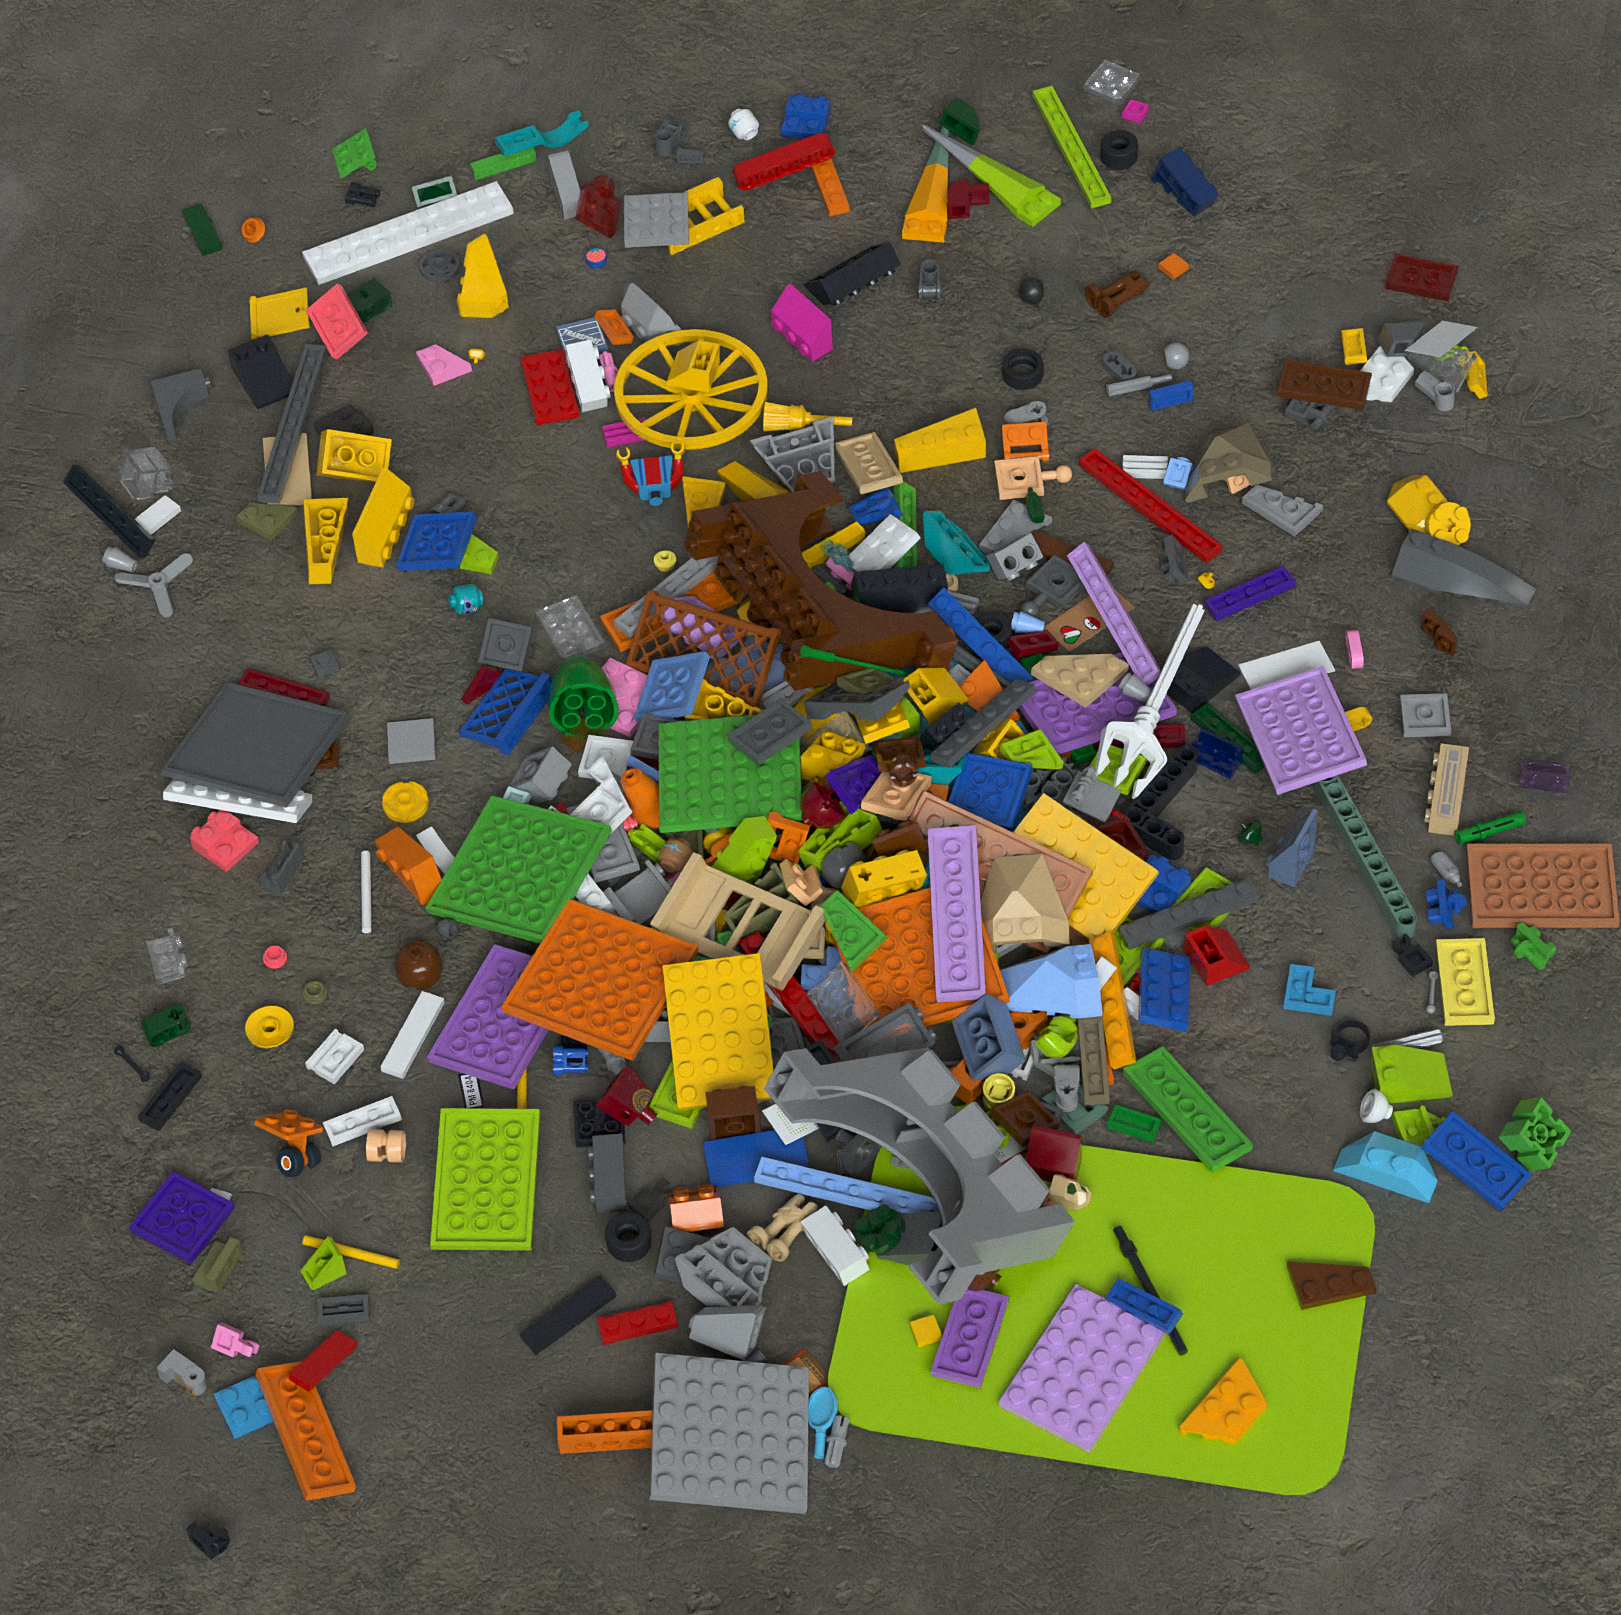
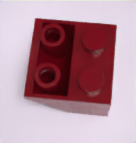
(1054, 1153)

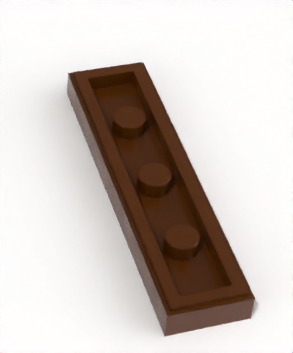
(1051, 546)

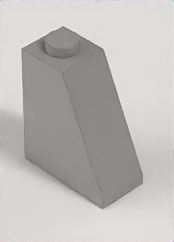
(564, 183)
(728, 1328)

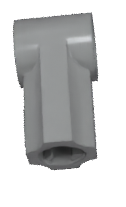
(1441, 392)

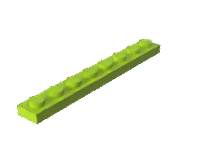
(1071, 147)

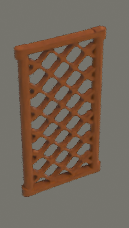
(773, 633)

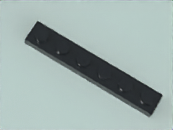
(109, 511)

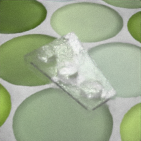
(1449, 368)

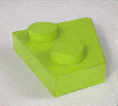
(479, 557)

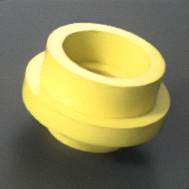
(665, 560)

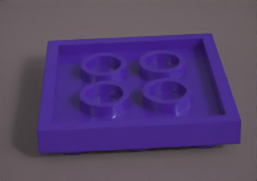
(181, 1217)

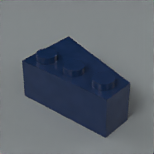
(1185, 181)

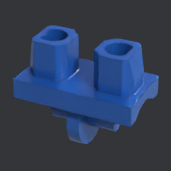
(1446, 902)

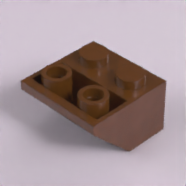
(908, 838)

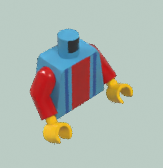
(653, 476)

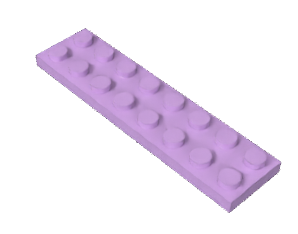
(956, 913)

